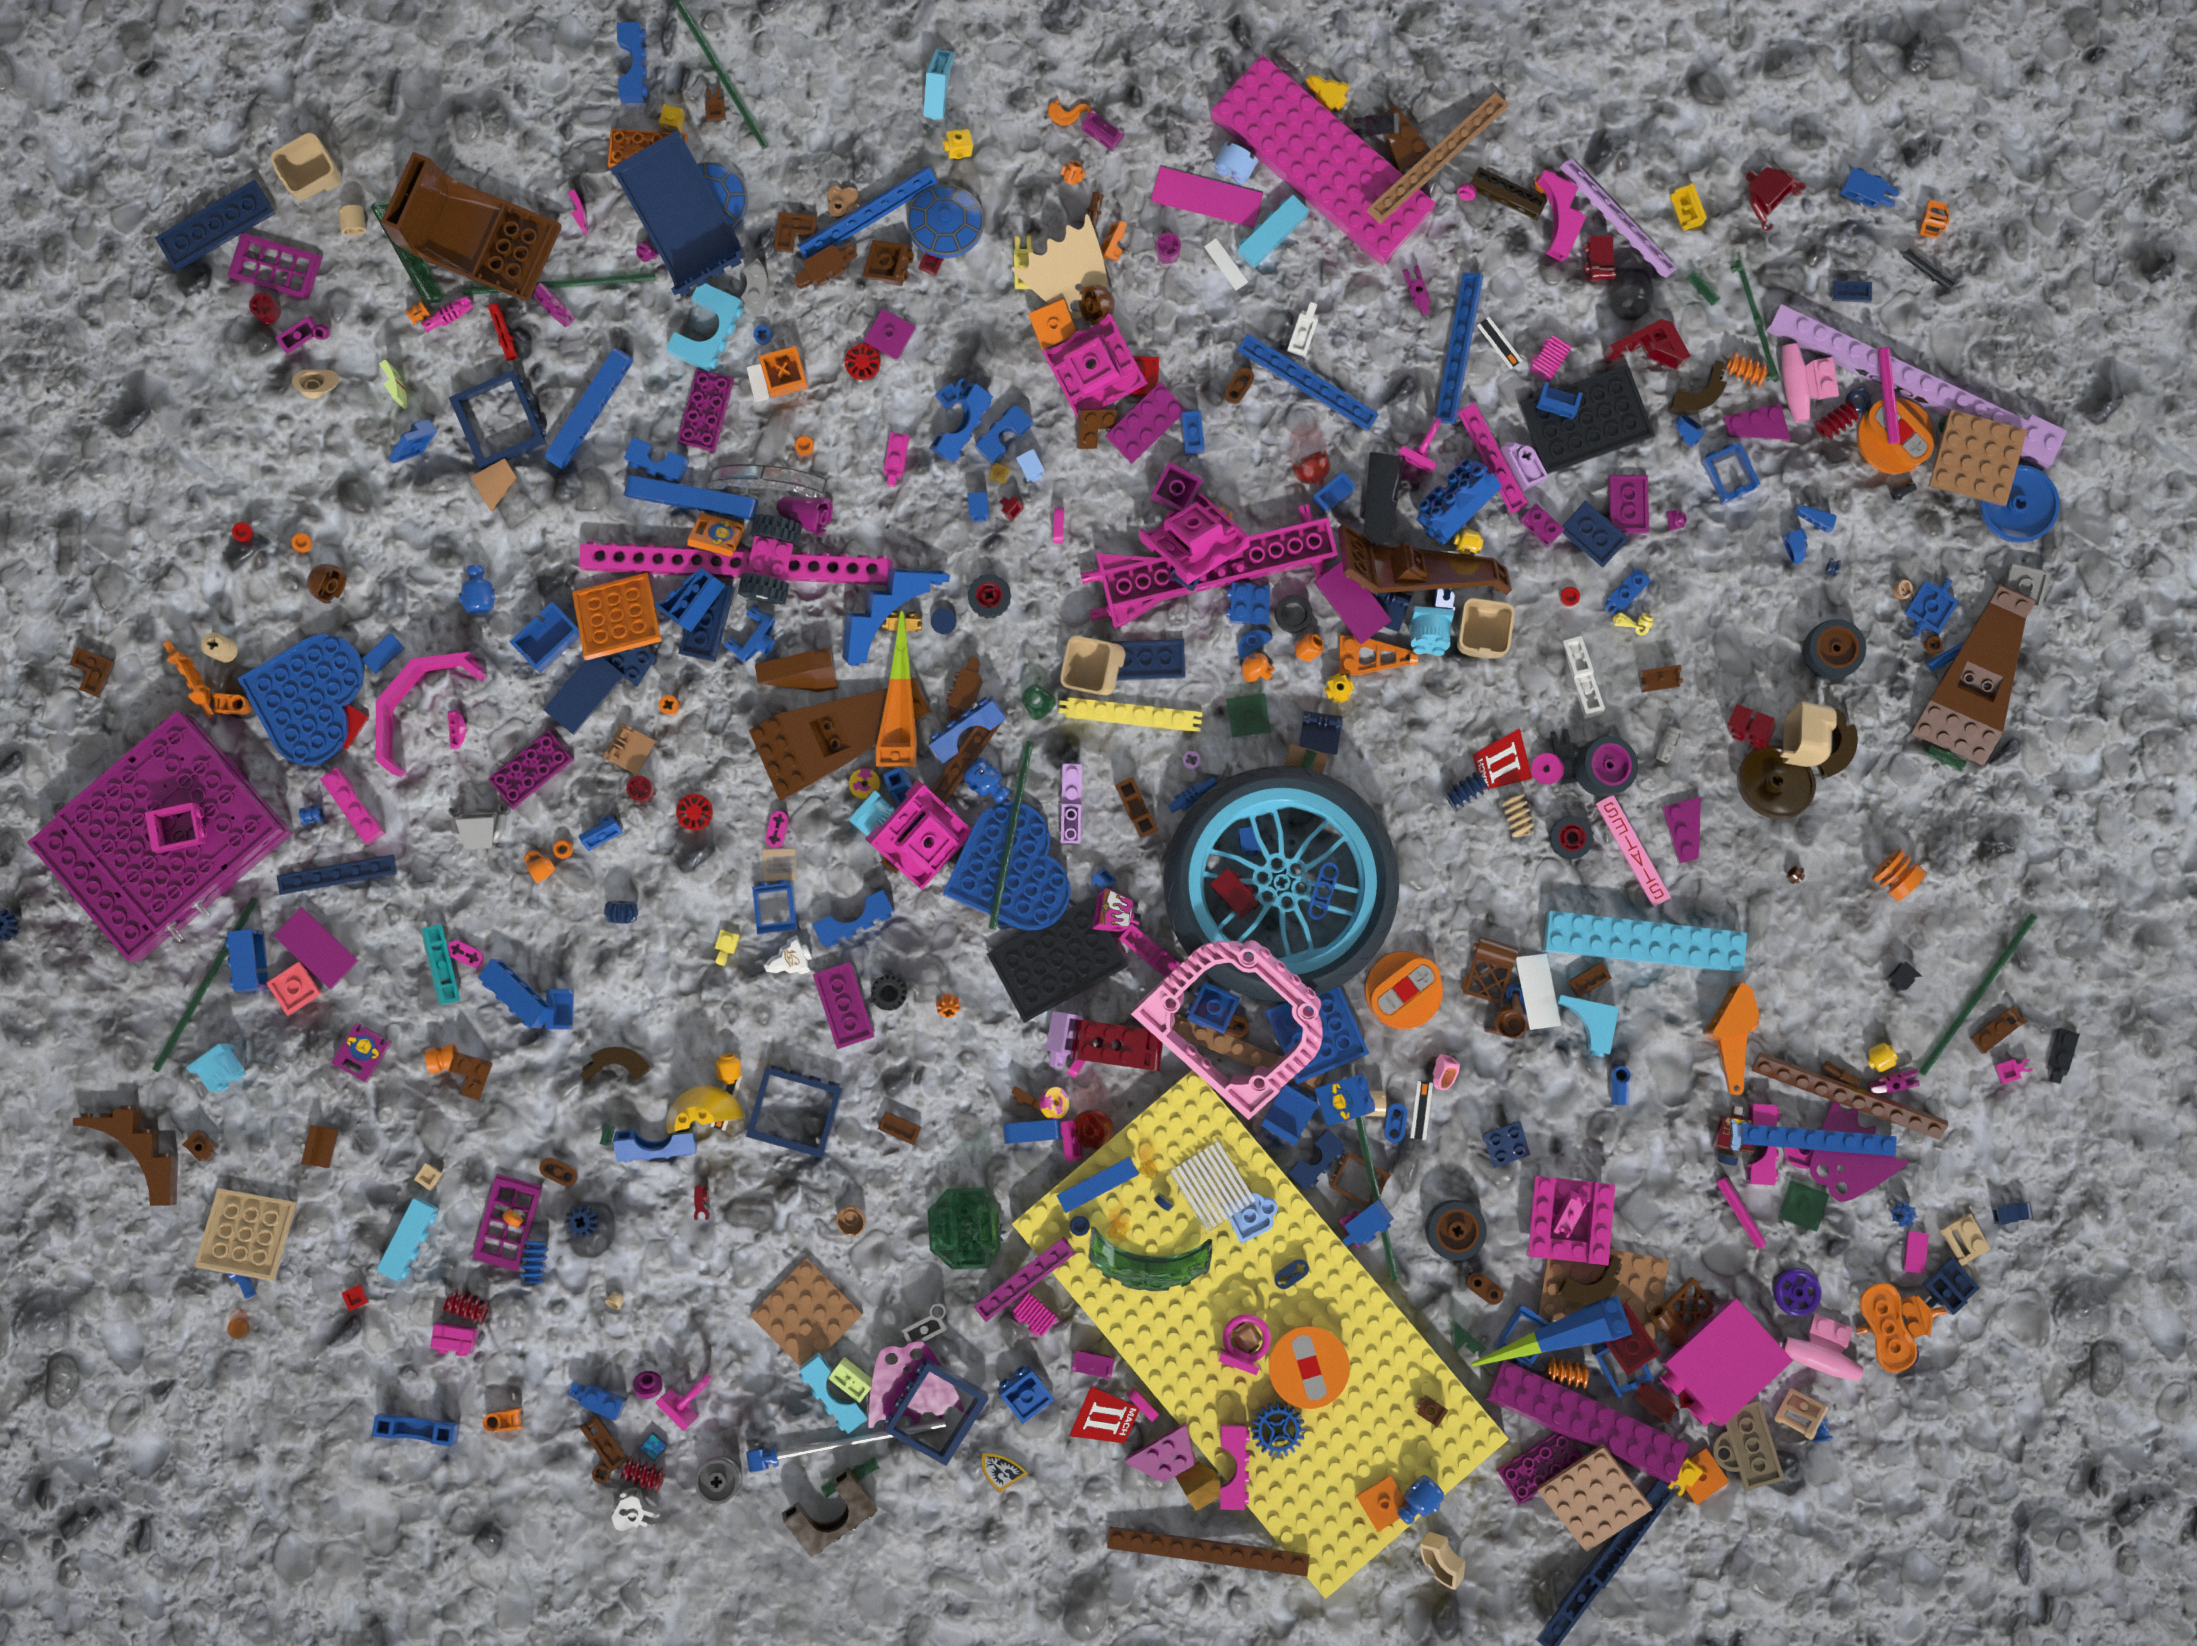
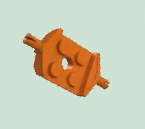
(201, 694)
(1918, 1317)

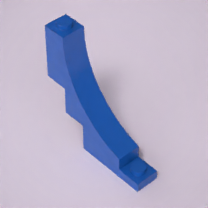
(901, 587)

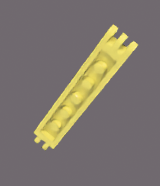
(1130, 714)

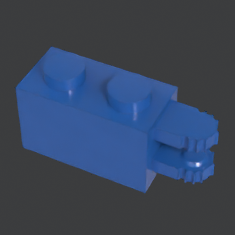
(1868, 188)

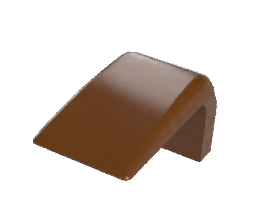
(468, 230)

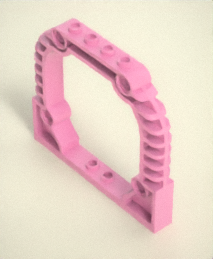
(1242, 1092)

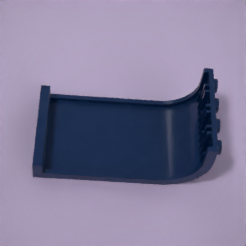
(679, 212)

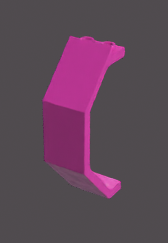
(398, 690)

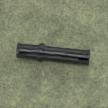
(1929, 269)

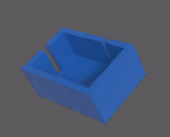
(546, 639)
(246, 956)

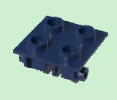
(1395, 606)
(633, 663)
(1321, 732)
(1506, 1144)

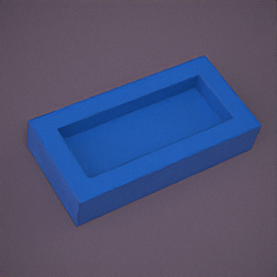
(383, 653)

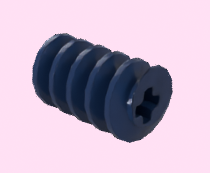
(1465, 790)

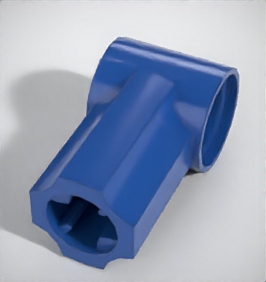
(1619, 1088)

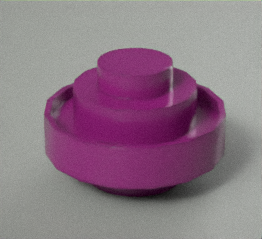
(647, 1384)

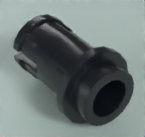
(1902, 490)

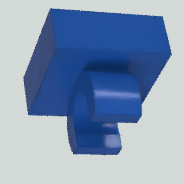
(1103, 879)

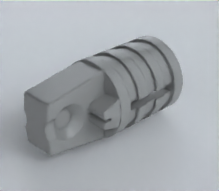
(1669, 743)

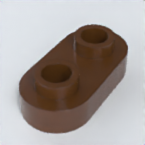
(1239, 386)
(1240, 1022)
(559, 1171)
(1484, 1288)

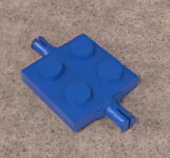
(1931, 607)

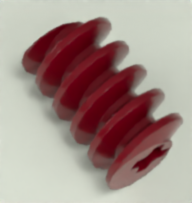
(1837, 419)
(466, 1307)
(643, 1474)

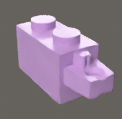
(1060, 1037)

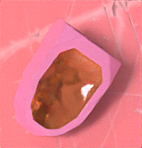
(1445, 1072)

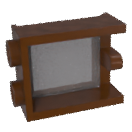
(1353, 1179)

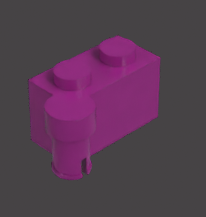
(302, 333)

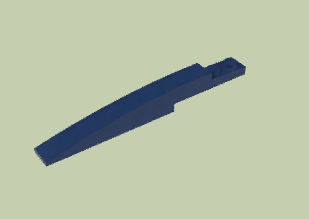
(1602, 1569)

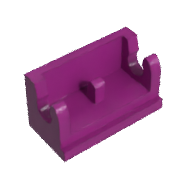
(1102, 131)
(1093, 1363)

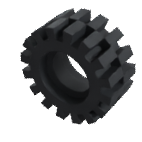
(900, 988)

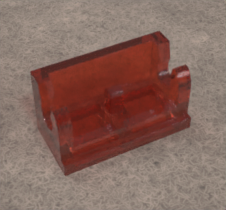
(1655, 1402)

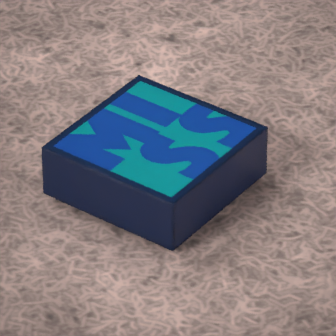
(653, 1446)

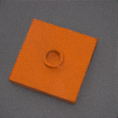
(1052, 324)
(1709, 1481)
(1382, 1502)

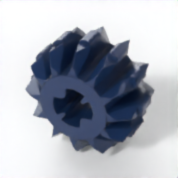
(621, 912)
(9, 927)
(575, 1224)

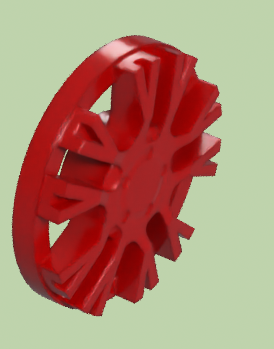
(862, 362)
(694, 812)

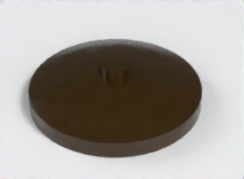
(1773, 786)

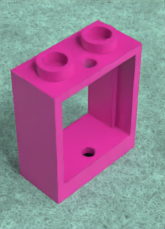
(156, 833)

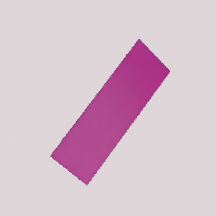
(1207, 197)

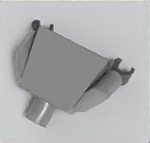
(478, 829)

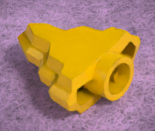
(1328, 92)

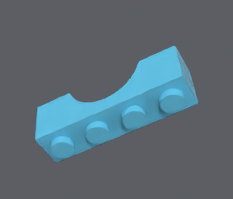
(847, 1412)

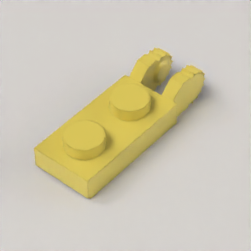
(1021, 260)

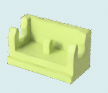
(851, 1379)

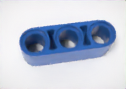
(1329, 883)
(1032, 1131)

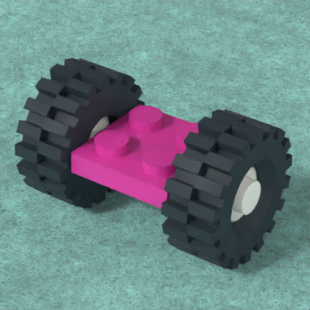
(769, 559)

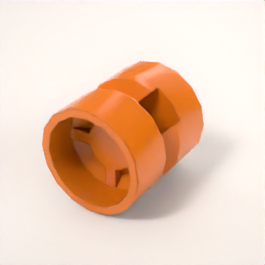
(439, 1059)

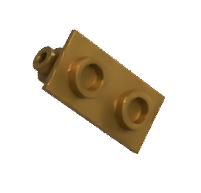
(911, 621)

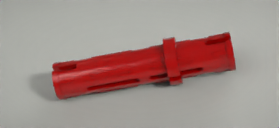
(505, 339)

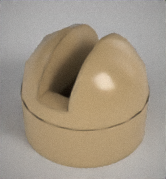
(614, 1301)

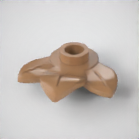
(843, 198)

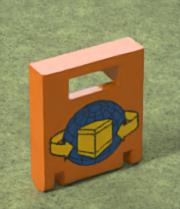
(718, 536)

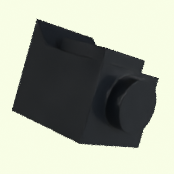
(1902, 977)

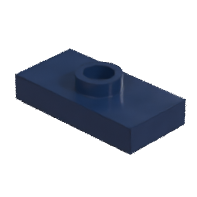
(1851, 291)

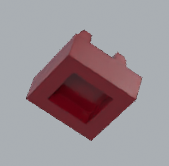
(1011, 507)

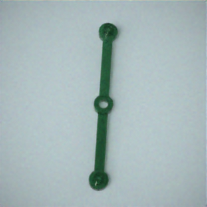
(1739, 266)

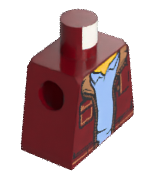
(1729, 1132)

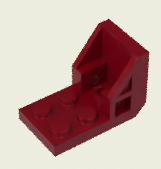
(1659, 342)

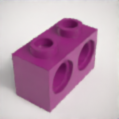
(1541, 525)

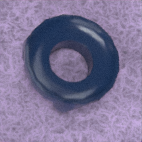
(1859, 391)

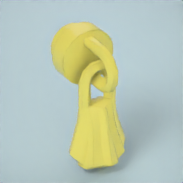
(1645, 620)

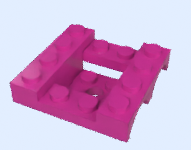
(1103, 384)
(1210, 541)
(910, 855)
(1592, 1226)

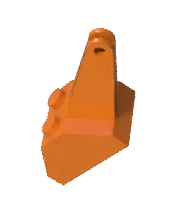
(1729, 1027)

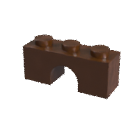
(1136, 808)

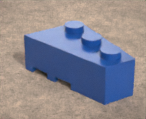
(691, 599)

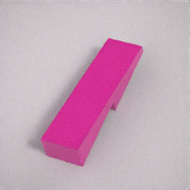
(1148, 950)

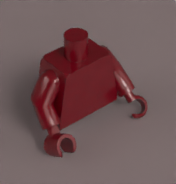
(1769, 190)

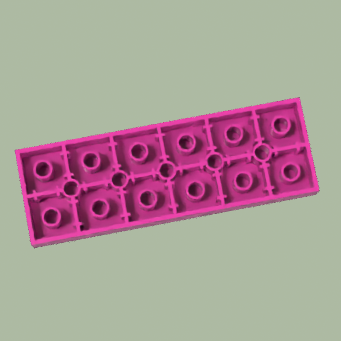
(1318, 157)

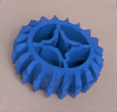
(1273, 1437)

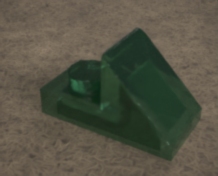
(1460, 1336)

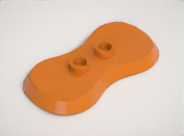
(1893, 1343)

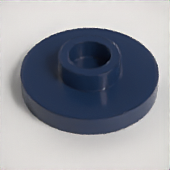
(943, 621)

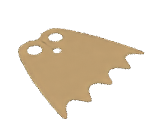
(1065, 265)

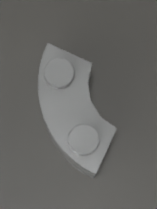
(757, 288)

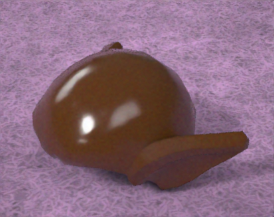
(1509, 1020)

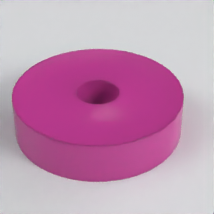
(1556, 768)

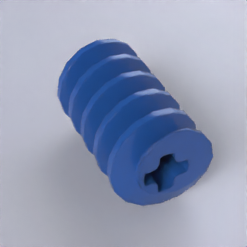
(534, 1261)

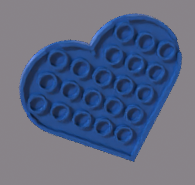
(304, 697)
(1035, 884)

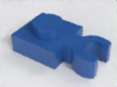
(949, 395)

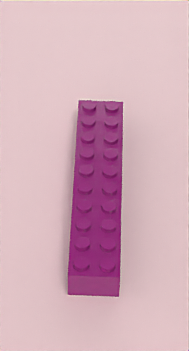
(1586, 1421)

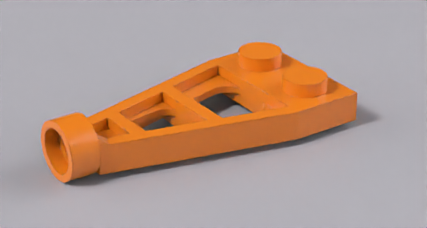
(1349, 656)

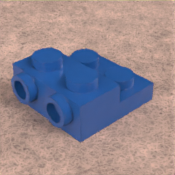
(413, 441)
(1248, 604)
(1212, 1007)
(1025, 1393)

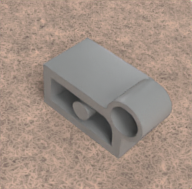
(926, 1327)

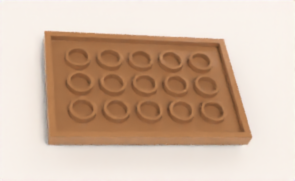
(1640, 1285)

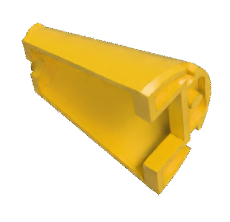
(703, 1105)

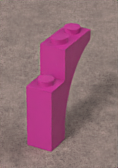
(1566, 220)

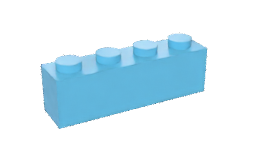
(1272, 231)
(407, 1239)

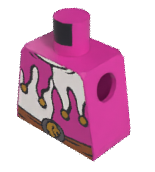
(1114, 912)

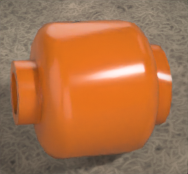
(1308, 647)

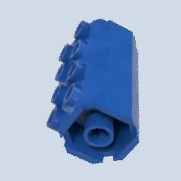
(1451, 507)

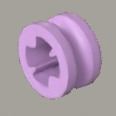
(1189, 766)

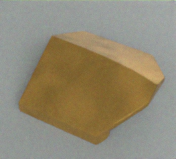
(1199, 1485)

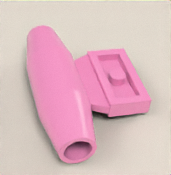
(1802, 381)
(1824, 1349)

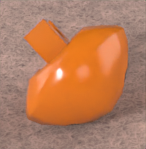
(1256, 666)

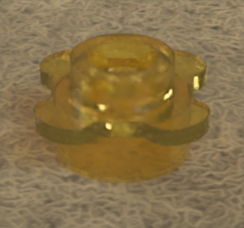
(996, 468)
(1148, 1169)
(1119, 1235)

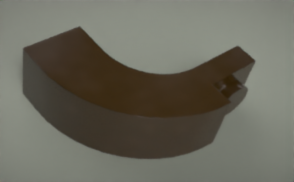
(1695, 403)
(1844, 750)
(628, 1058)
(1595, 1290)

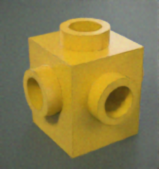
(958, 143)
(1335, 694)

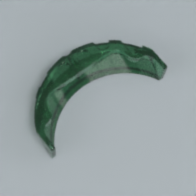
(1148, 1272)

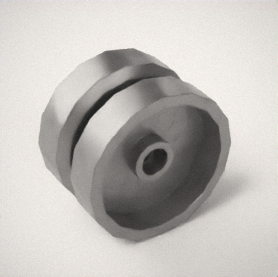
(707, 1485)

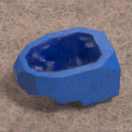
(1689, 430)
(1796, 545)

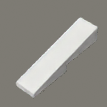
(1583, 677)

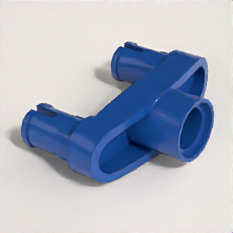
(758, 641)

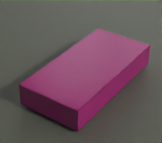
(1915, 1252)

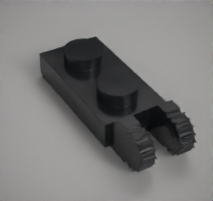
(1378, 124)
(1566, 754)

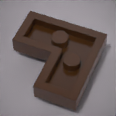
(791, 225)
(1088, 424)
(96, 669)
(475, 1072)

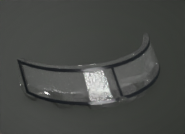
(767, 478)

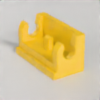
(1688, 207)

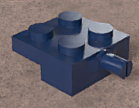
(1950, 1287)

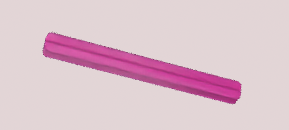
(1888, 395)

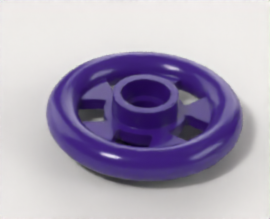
(1810, 1281)

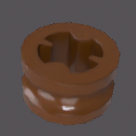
(600, 1479)

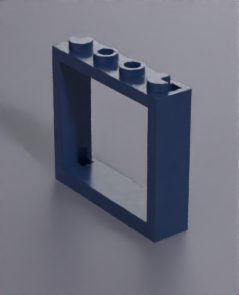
(525, 399)
(786, 1143)
(961, 1429)

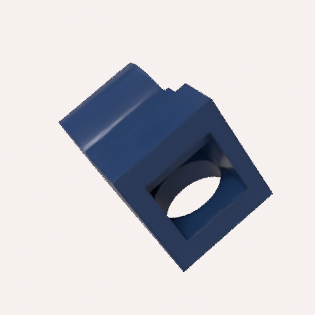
(2011, 1212)

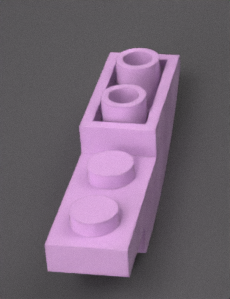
(1071, 803)

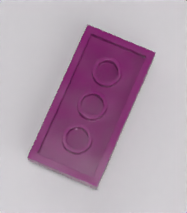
(1145, 423)
(843, 1005)

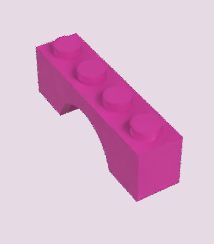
(346, 798)
(1763, 1169)
(1232, 1493)

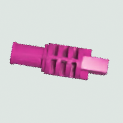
(448, 314)

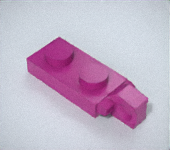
(896, 457)

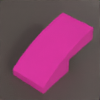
(579, 214)

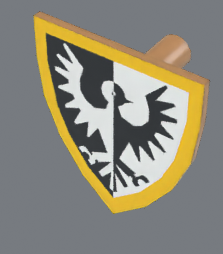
(1001, 1471)

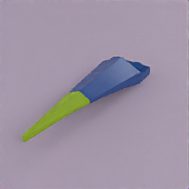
(1590, 1325)

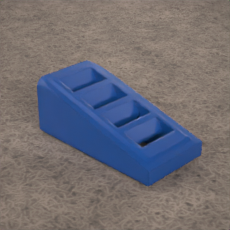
(1821, 519)

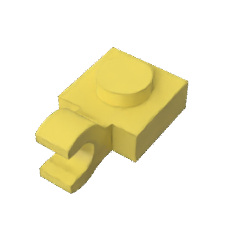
(726, 943)

